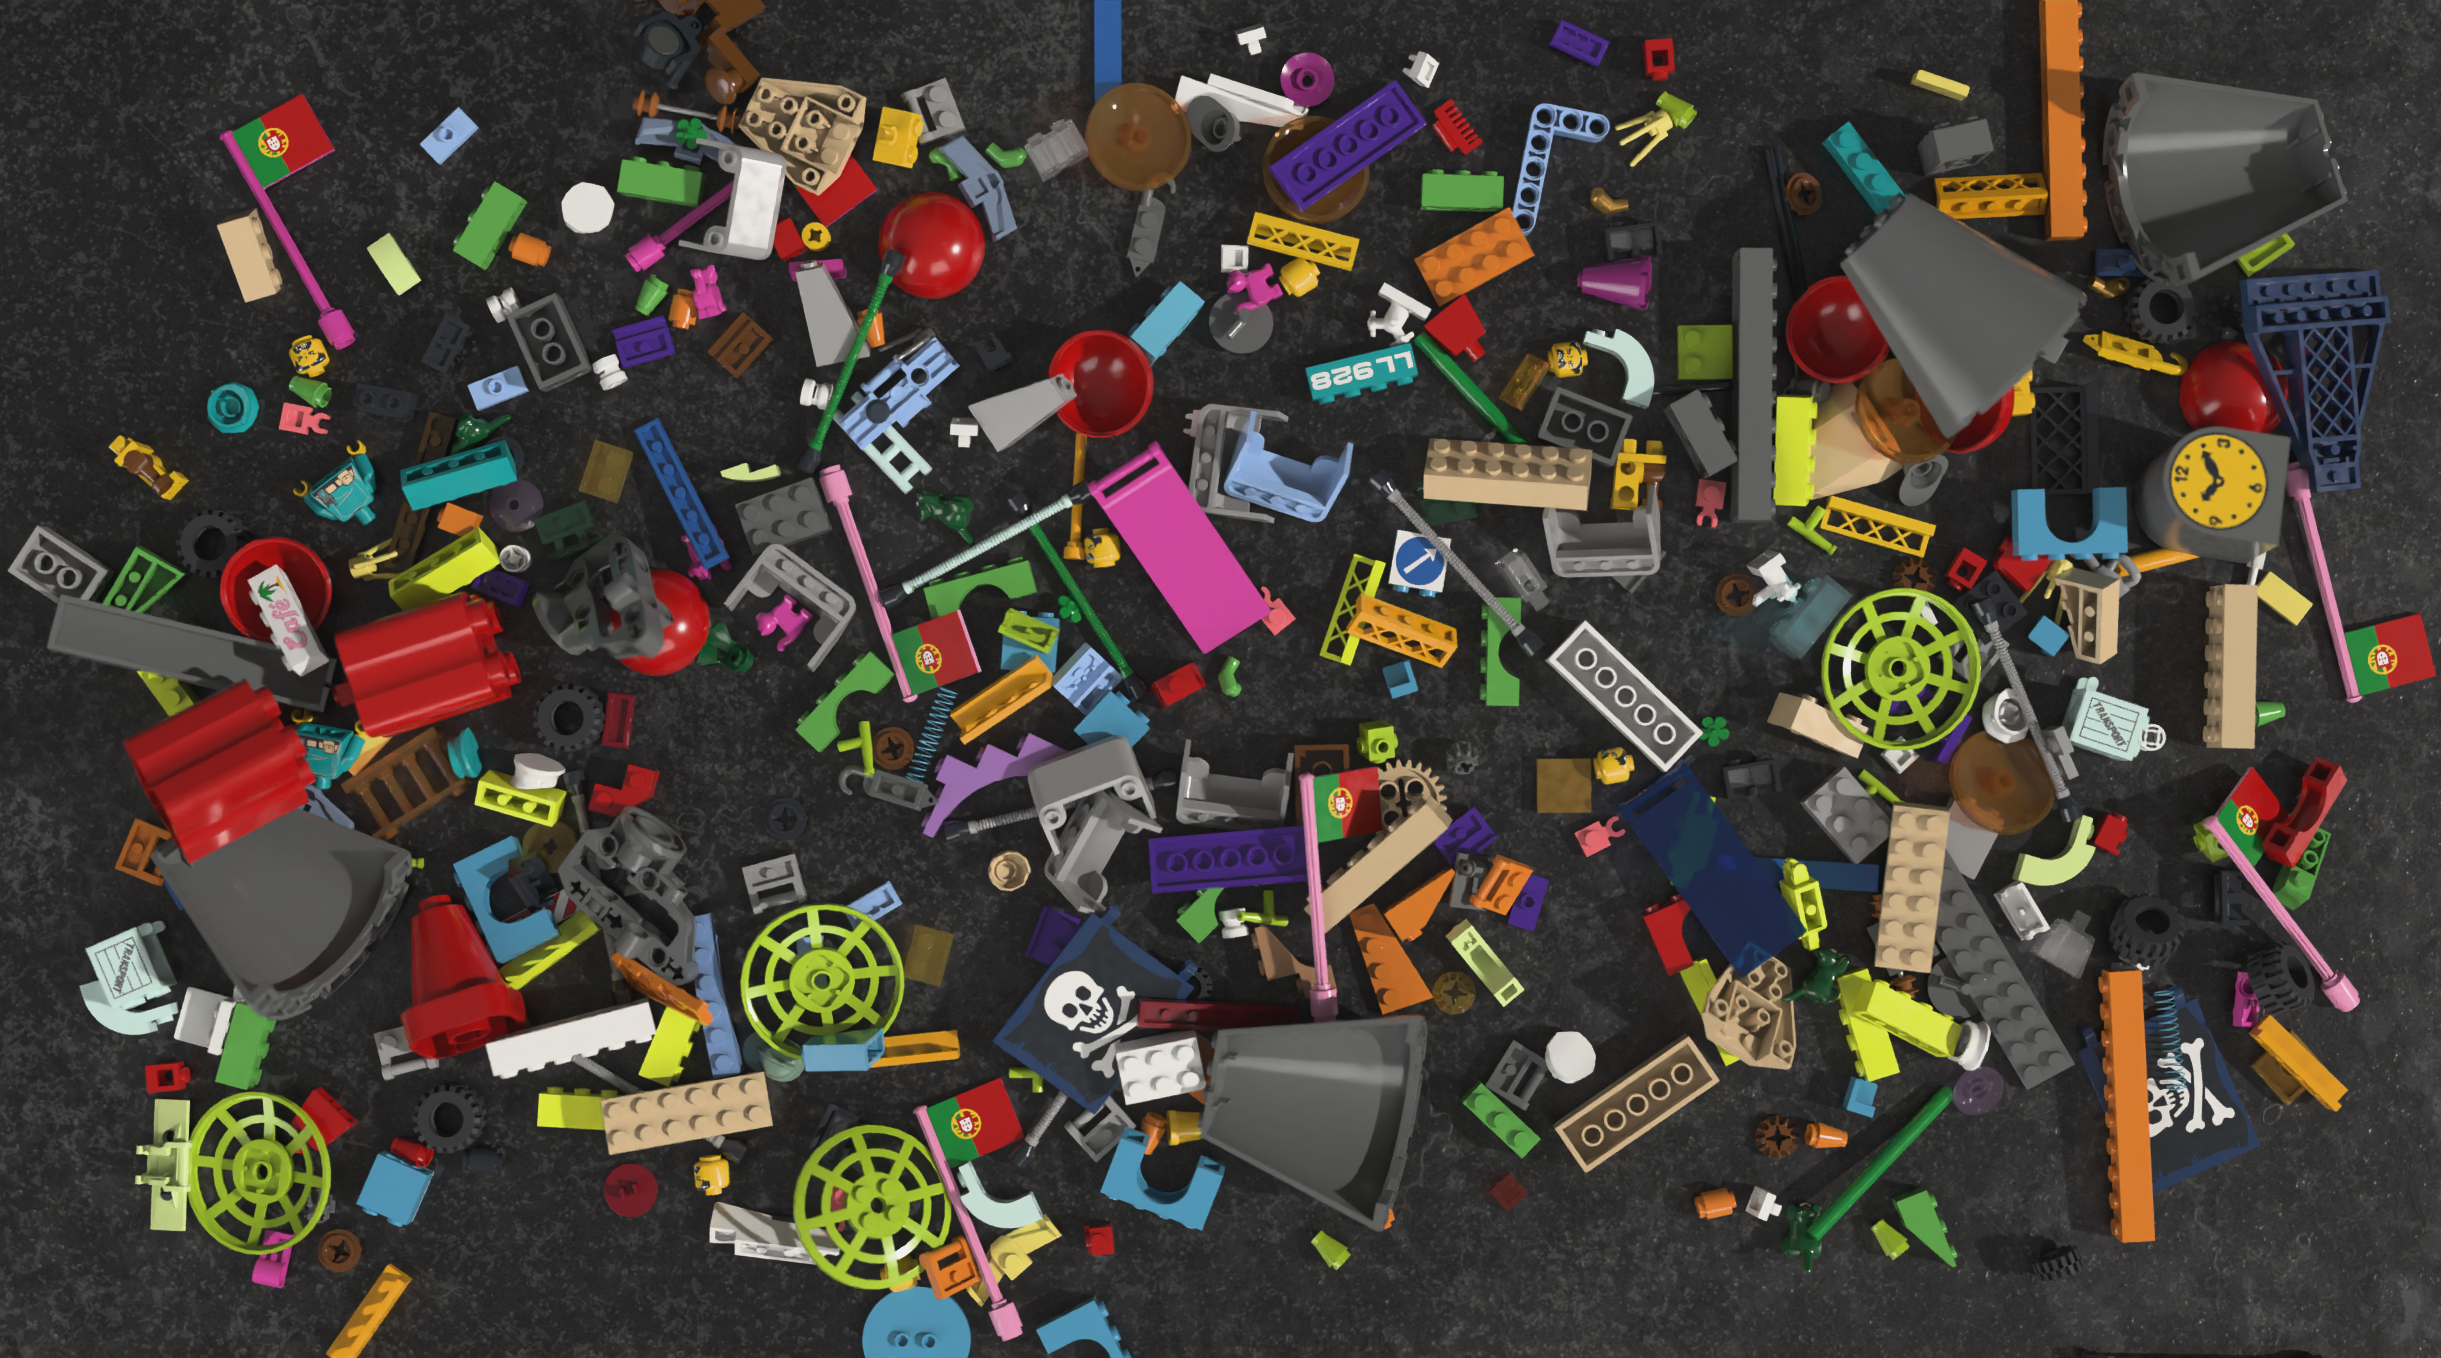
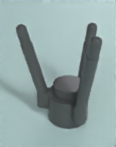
(921, 337)

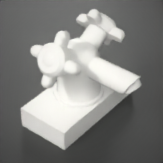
(1397, 314)
(1769, 567)

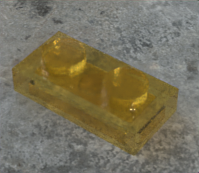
(1524, 382)

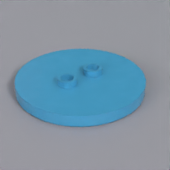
(916, 1327)

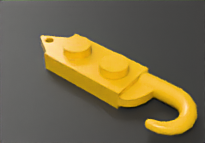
(2134, 353)

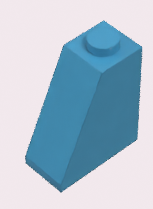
(844, 1050)

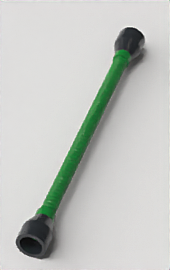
(811, 455)
(1134, 684)

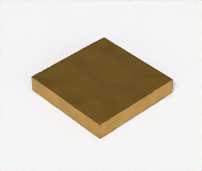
(1563, 785)
(2277, 1077)

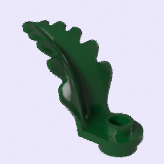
(723, 650)

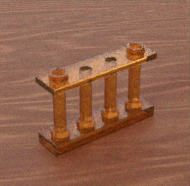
(383, 771)

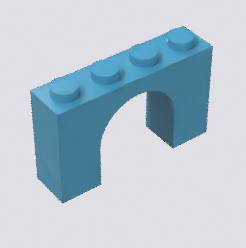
(2105, 537)
(477, 877)
(1186, 1205)
(1082, 1322)

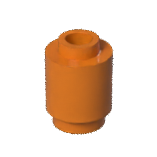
(529, 250)
(683, 309)
(1715, 1203)

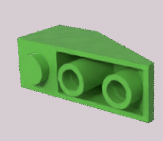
(2295, 885)
(1919, 1217)

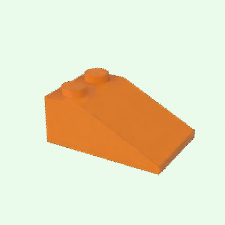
(1415, 908)

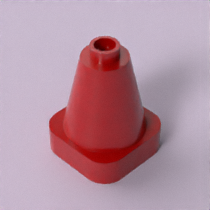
(455, 985)

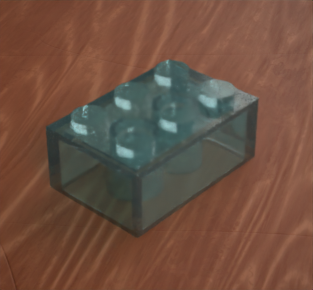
(1808, 616)

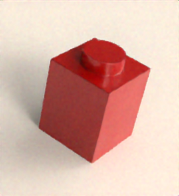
(788, 239)

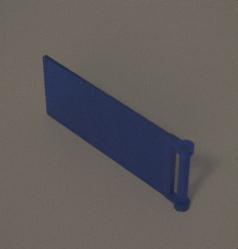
(1714, 871)

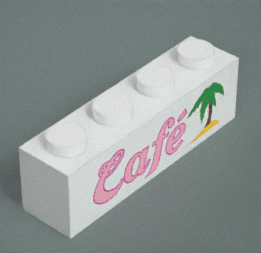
(288, 621)

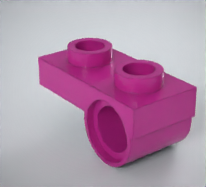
(2246, 1003)
(272, 1267)

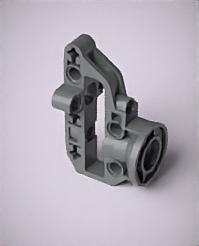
(581, 620)
(641, 847)

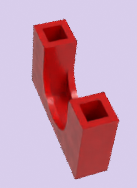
(1665, 928)

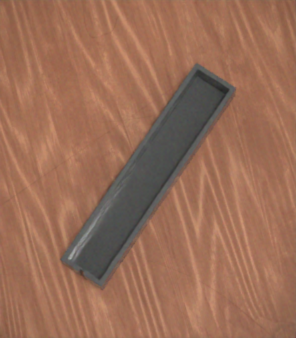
(1752, 384)
(183, 652)

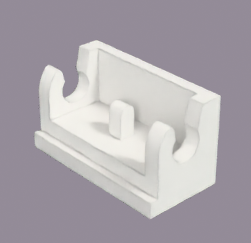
(2021, 910)

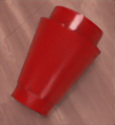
(412, 1151)

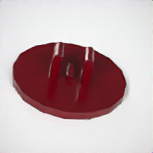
(631, 1190)

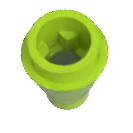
(1679, 111)
(1890, 1240)
(1331, 1250)

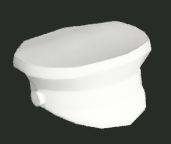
(587, 208)
(2004, 717)
(535, 771)
(1972, 1045)
(1569, 1057)

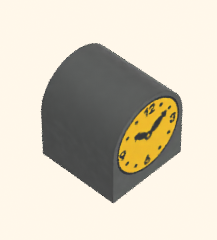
(2215, 494)

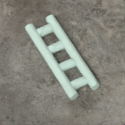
(899, 444)

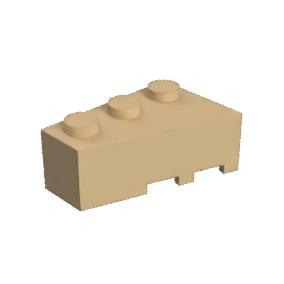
(250, 254)
(2092, 613)
(1816, 723)

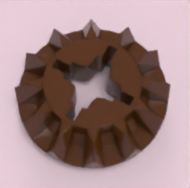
(1803, 183)
(1908, 567)
(1725, 587)
(886, 759)
(1767, 1128)
(328, 1254)

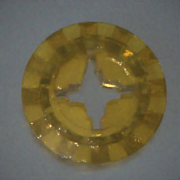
(1446, 982)

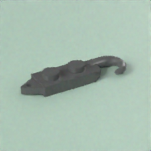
(1147, 230)
(890, 788)

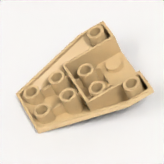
(808, 126)
(1841, 452)
(1750, 1016)

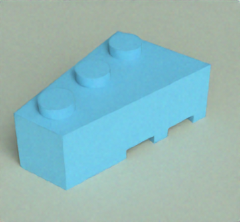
(1165, 321)

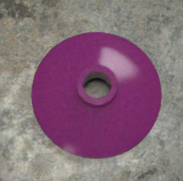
(1310, 66)

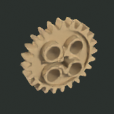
(1408, 774)

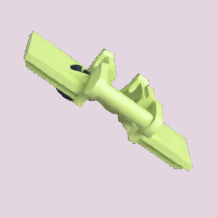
(168, 1165)

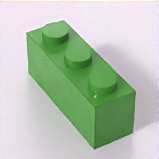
(661, 182)
(1462, 191)
(489, 225)
(244, 1048)
(1500, 1119)

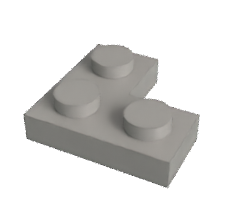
(2060, 748)

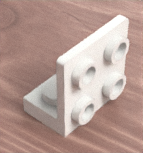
(205, 1019)

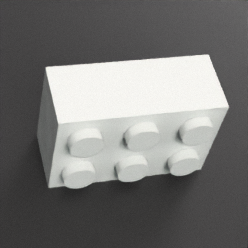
(1160, 1066)

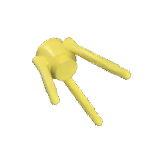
(1655, 124)
(365, 565)
(2054, 569)

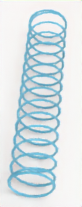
(924, 734)
(2171, 1036)

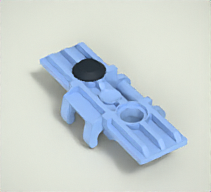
(901, 402)

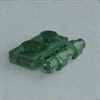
(1445, 511)
(564, 523)

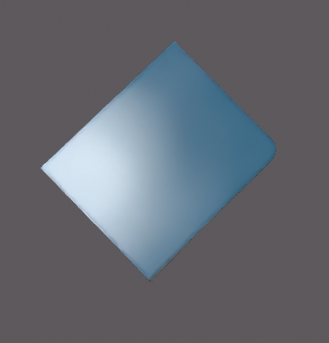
(2048, 636)
(1400, 679)
(1860, 1096)

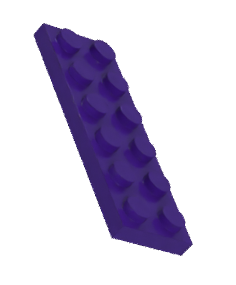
(1347, 146)
(1228, 859)

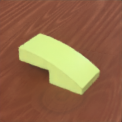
(393, 264)
(744, 473)

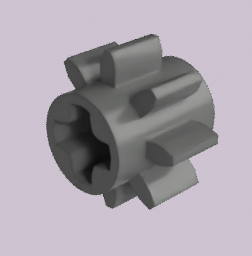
(1462, 757)
(312, 1203)

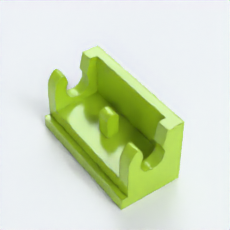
(1029, 630)

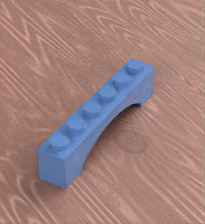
(709, 985)

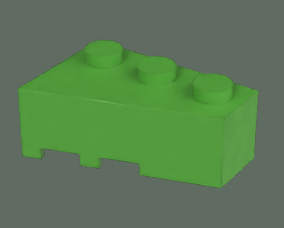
(143, 581)

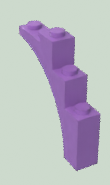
(994, 765)

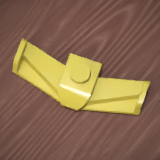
(1010, 1253)

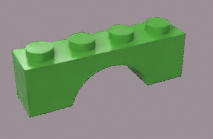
(1013, 579)
(1499, 685)
(820, 726)
(1200, 916)

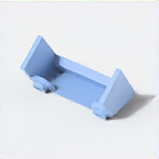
(1284, 482)

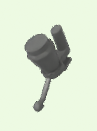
(1808, 386)

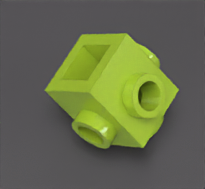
(1377, 741)
(2208, 843)

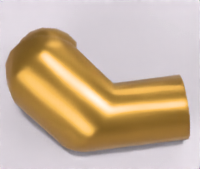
(1605, 203)
(2110, 287)

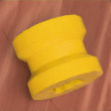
(819, 240)

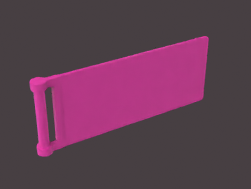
(1181, 550)

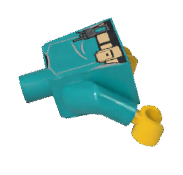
(344, 490)
(328, 748)

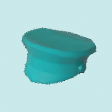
(232, 408)
(464, 754)

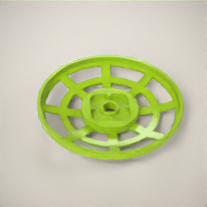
(1915, 669)
(814, 962)
(247, 1173)
(858, 1207)

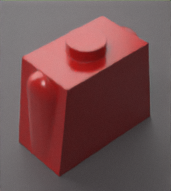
(2021, 573)

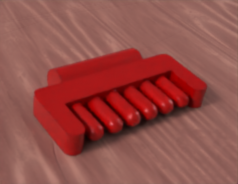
(1448, 130)

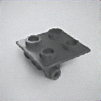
(1468, 877)

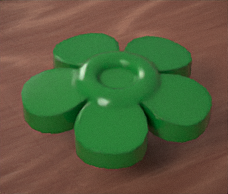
(690, 133)
(1069, 608)
(1714, 730)

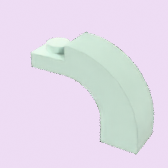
(1635, 360)
(127, 1021)
(995, 1211)

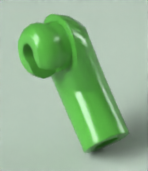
(938, 157)
(1006, 158)
(1227, 679)

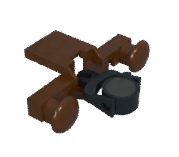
(667, 34)

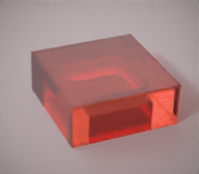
(1508, 1191)

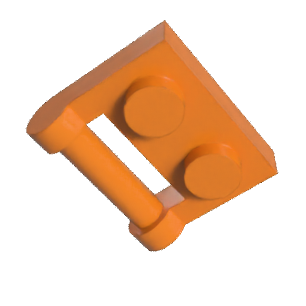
(138, 848)
(1501, 885)
(953, 1276)

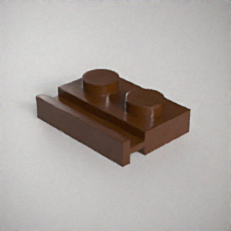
(740, 345)

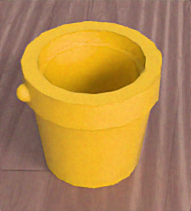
(1182, 1127)

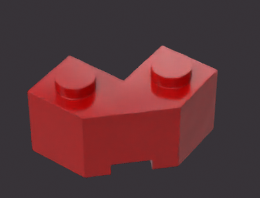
(637, 788)

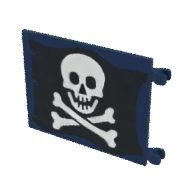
(1088, 1005)
(2190, 1125)

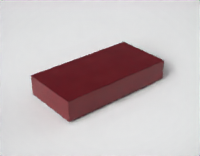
(618, 720)

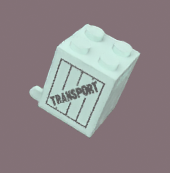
(2104, 722)
(132, 966)

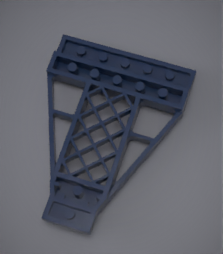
(2310, 304)

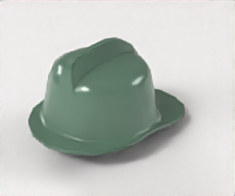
(776, 1065)

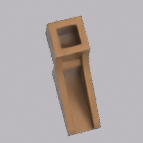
(1279, 962)

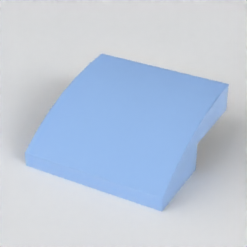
(1086, 679)

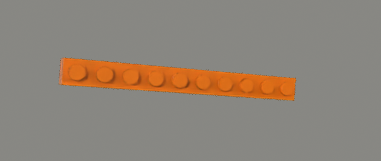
(2062, 119)
(2127, 1105)

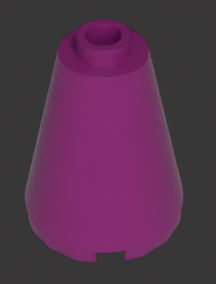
(1619, 281)

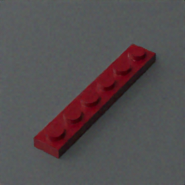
(1211, 1015)

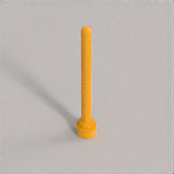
(1075, 547)

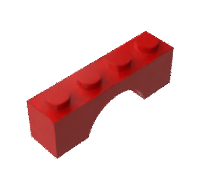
(2319, 791)

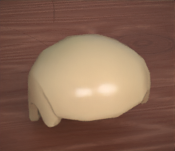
(1008, 870)

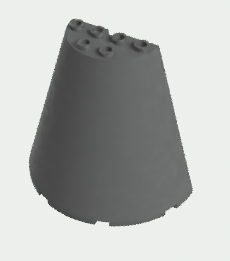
(2212, 172)
(1956, 307)
(290, 906)
(1321, 1106)

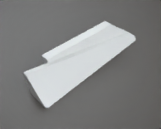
(1242, 100)
(762, 1237)

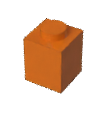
(458, 519)

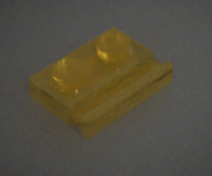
(606, 471)
(928, 955)

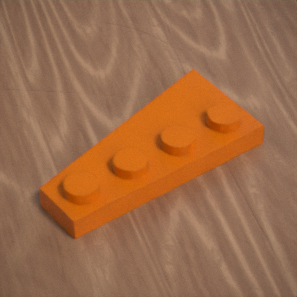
(1388, 966)
(661, 990)

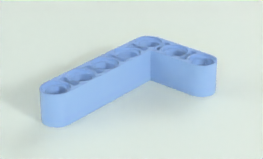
(1540, 157)

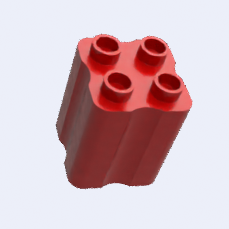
(427, 664)
(221, 768)

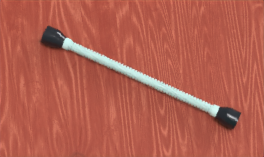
(896, 593)

